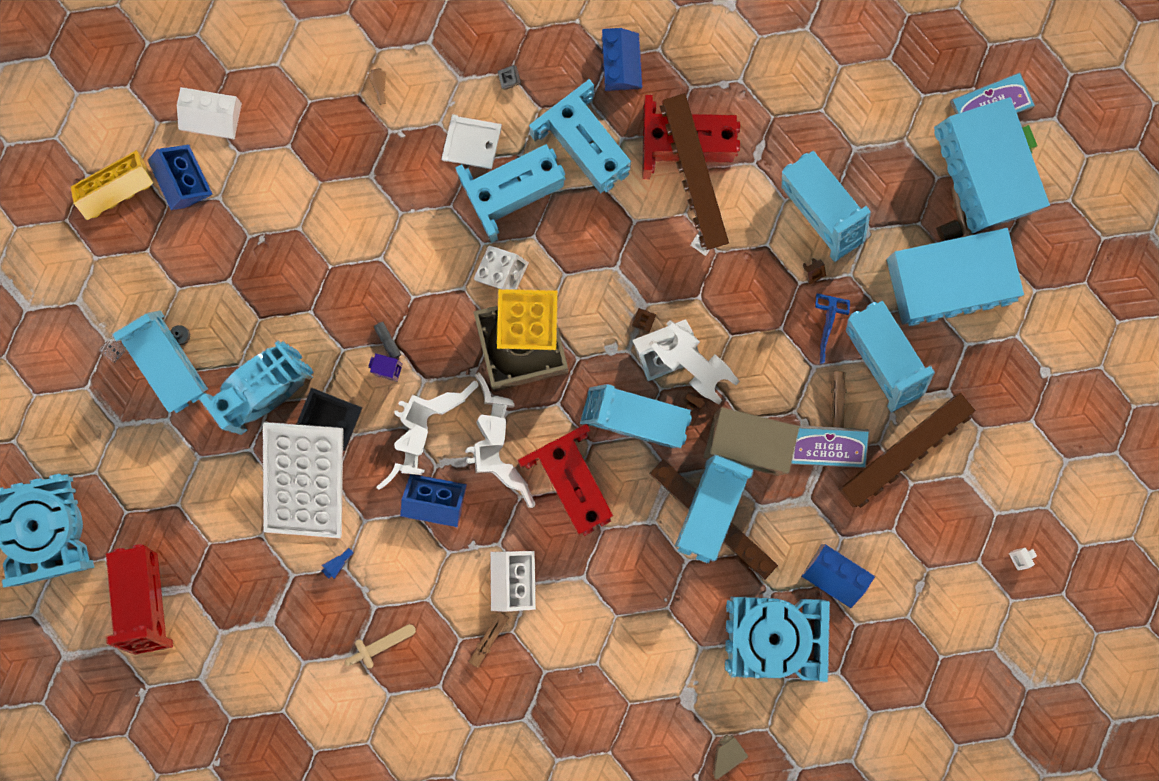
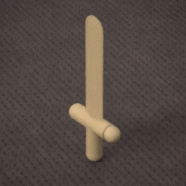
(382, 644)

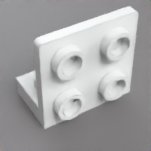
(501, 269)

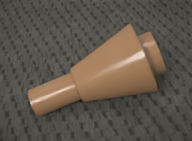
(377, 78)

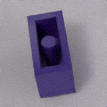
(385, 367)

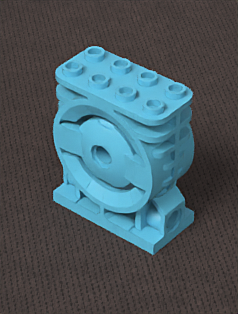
(258, 387)
(17, 528)
(745, 612)

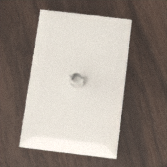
(302, 479)

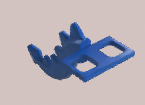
(830, 316)

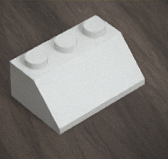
(208, 113)
(649, 359)
(512, 580)

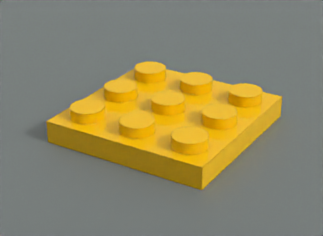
(527, 319)

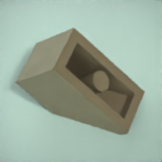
(727, 756)

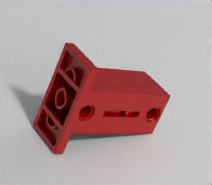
(710, 131)
(572, 480)
(136, 601)

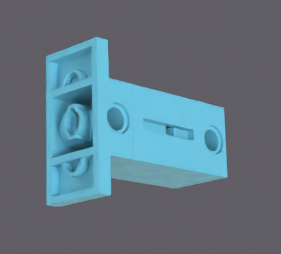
(584, 138)
(512, 186)
(826, 204)
(888, 355)
(162, 361)
(635, 416)
(712, 508)

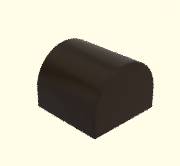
(950, 231)

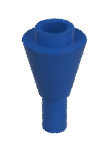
(333, 567)

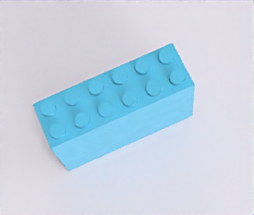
(991, 165)
(955, 277)

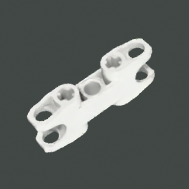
(683, 352)

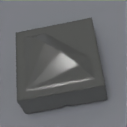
(509, 77)

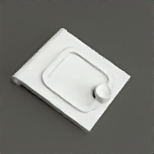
(468, 141)

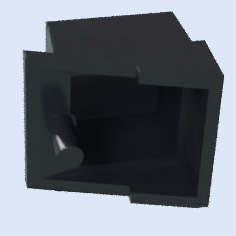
(329, 411)

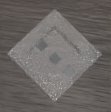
(113, 349)

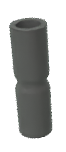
(387, 341)

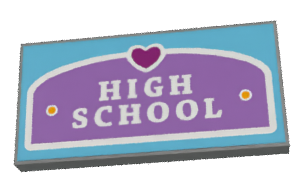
(1008, 87)
(831, 446)

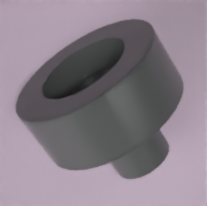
(181, 334)

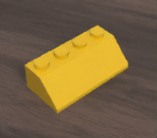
(111, 185)

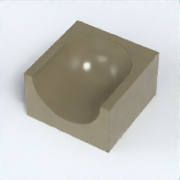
(515, 366)
(752, 441)

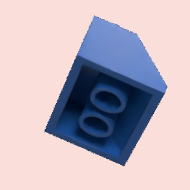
(621, 59)
(179, 176)
(433, 500)
(838, 576)

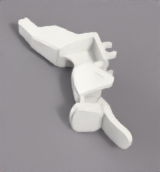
(415, 418)
(487, 451)

